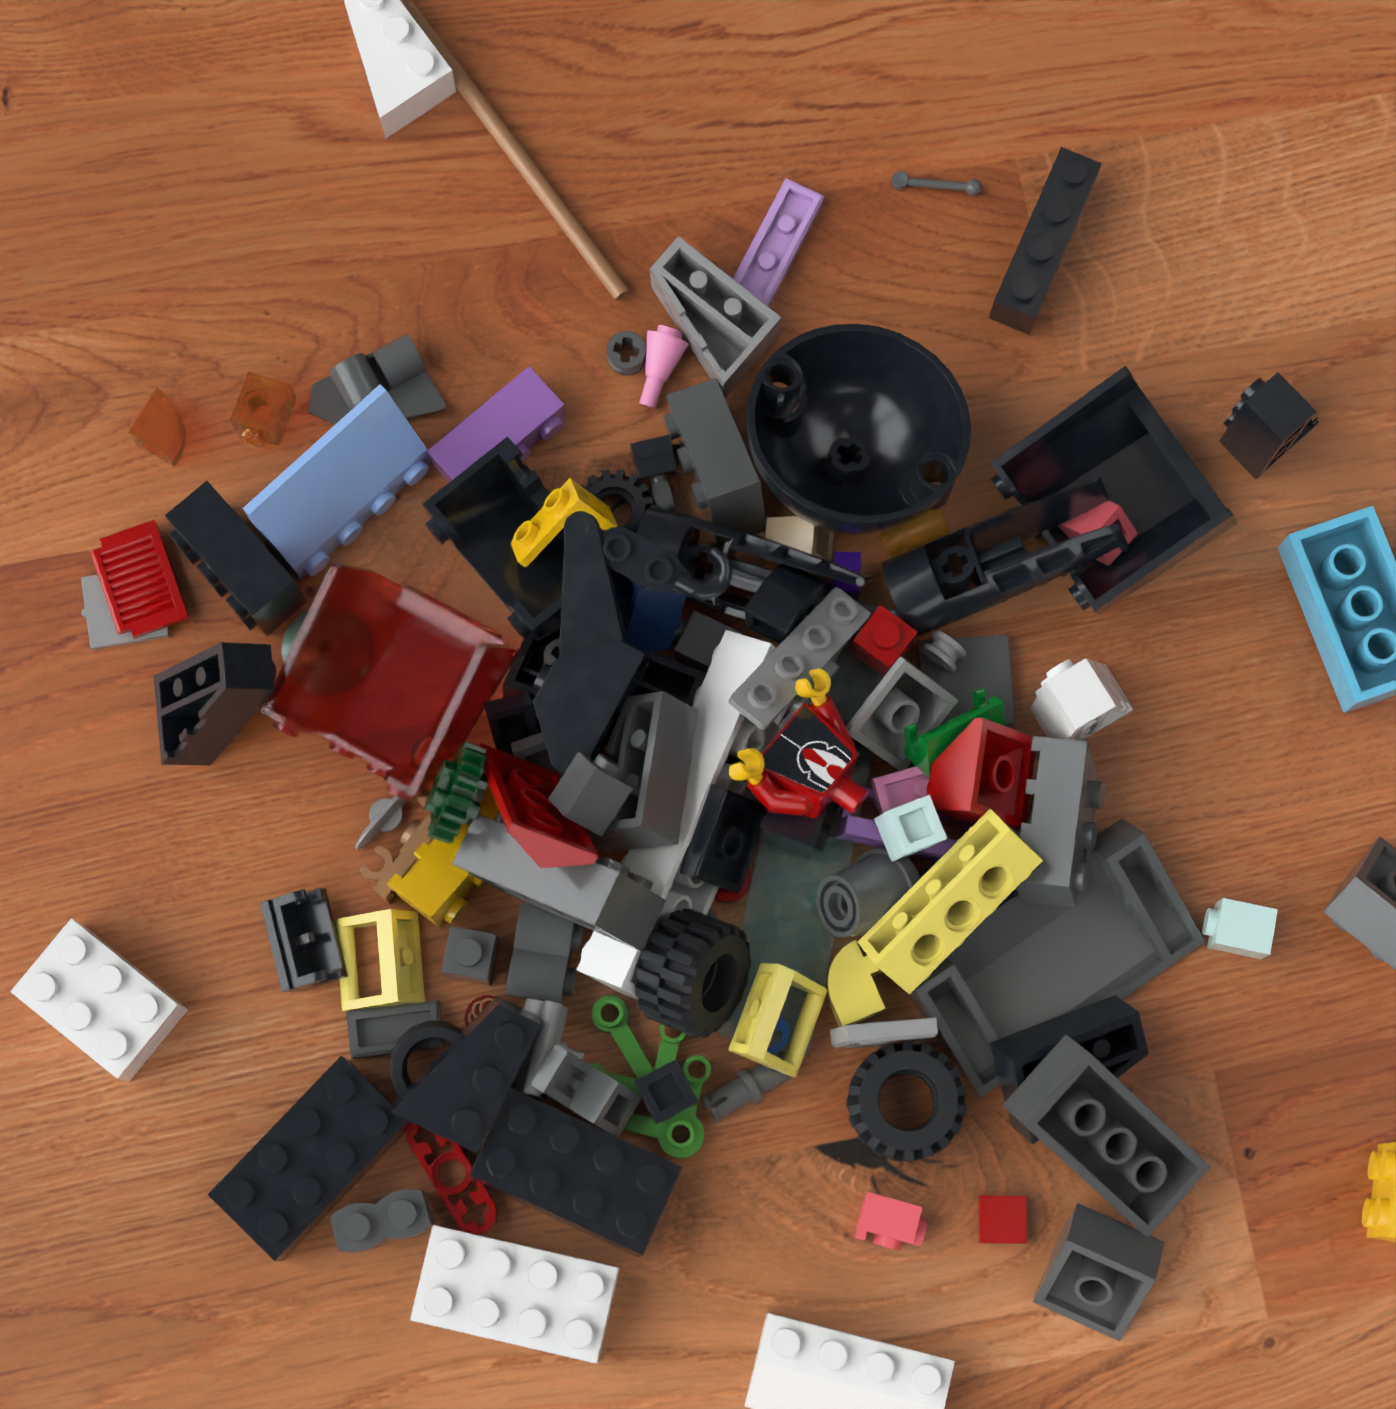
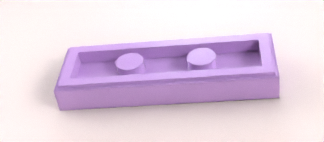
(778, 240)

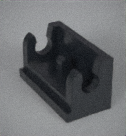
(303, 940)

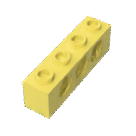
(949, 901)

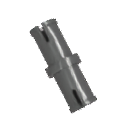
(746, 1088)

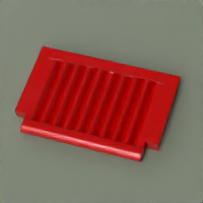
(139, 580)

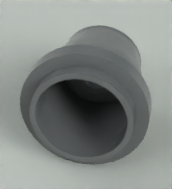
(863, 892)

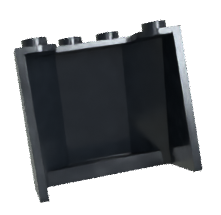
(1144, 472)

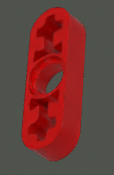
(459, 1210)

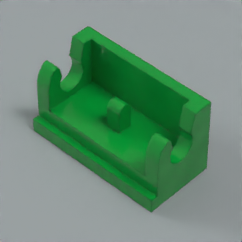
(928, 746)

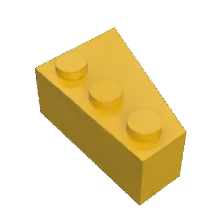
(433, 882)

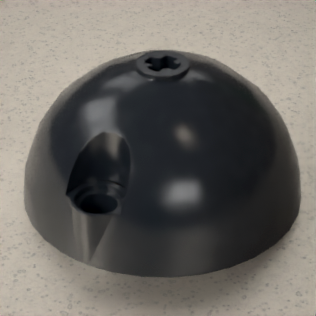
(862, 403)

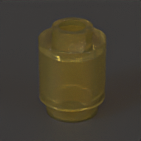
(914, 533)

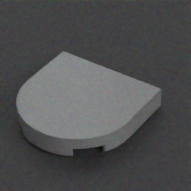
(882, 1033)

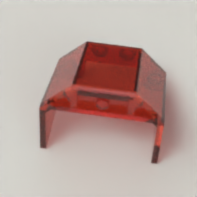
(388, 676)

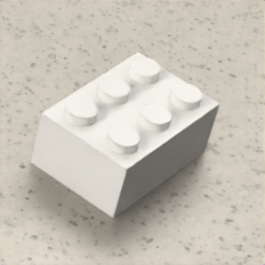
(99, 1000)

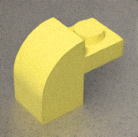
(852, 988)

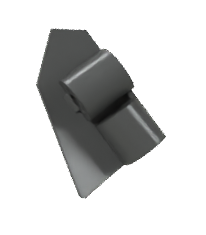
(393, 366)

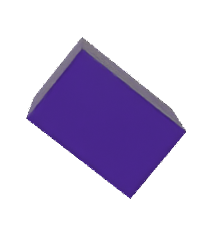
(851, 561)

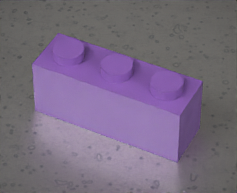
(521, 410)

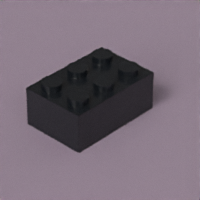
(234, 560)

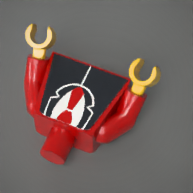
(806, 760)

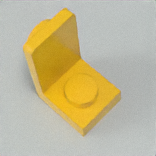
(538, 532)

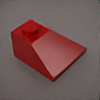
(983, 772)

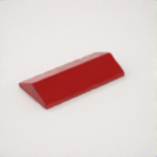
(530, 817)

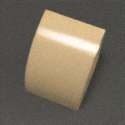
(799, 535)

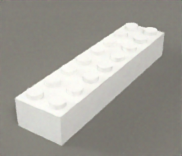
(717, 740)

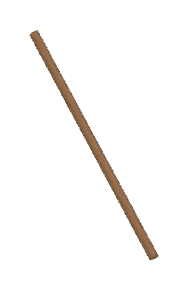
(524, 163)

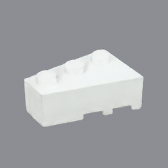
(399, 62)
(1078, 700)

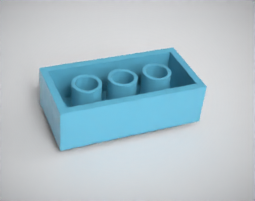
(1349, 602)

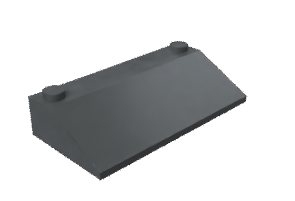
(1053, 959)

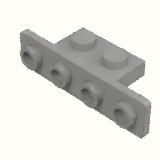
(814, 644)

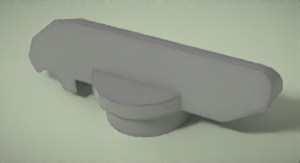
(384, 816)

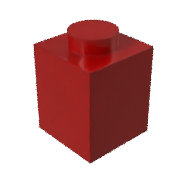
(883, 641)

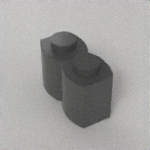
(543, 956)
(369, 1225)

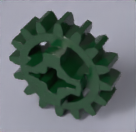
(456, 792)

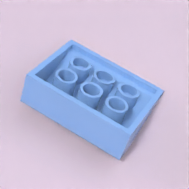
(339, 484)

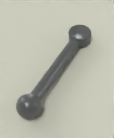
(901, 181)

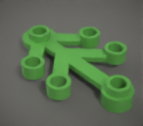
(641, 1067)

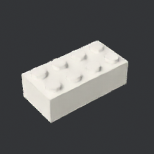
(515, 1294)

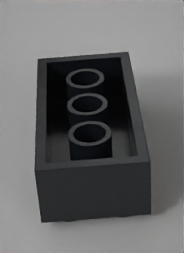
(309, 1159)
(575, 1172)

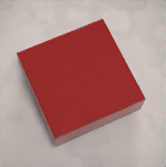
(1002, 1219)

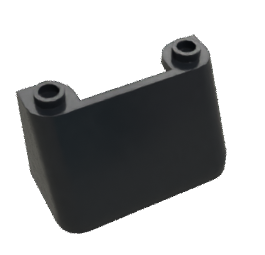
(480, 517)

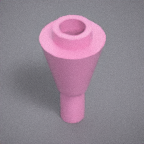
(663, 353)

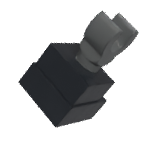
(654, 463)

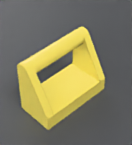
(398, 958)
(762, 1013)

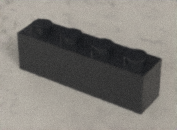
(1045, 240)

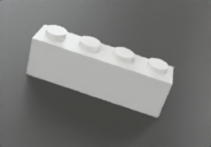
(832, 1369)

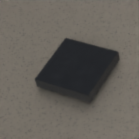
(724, 839)

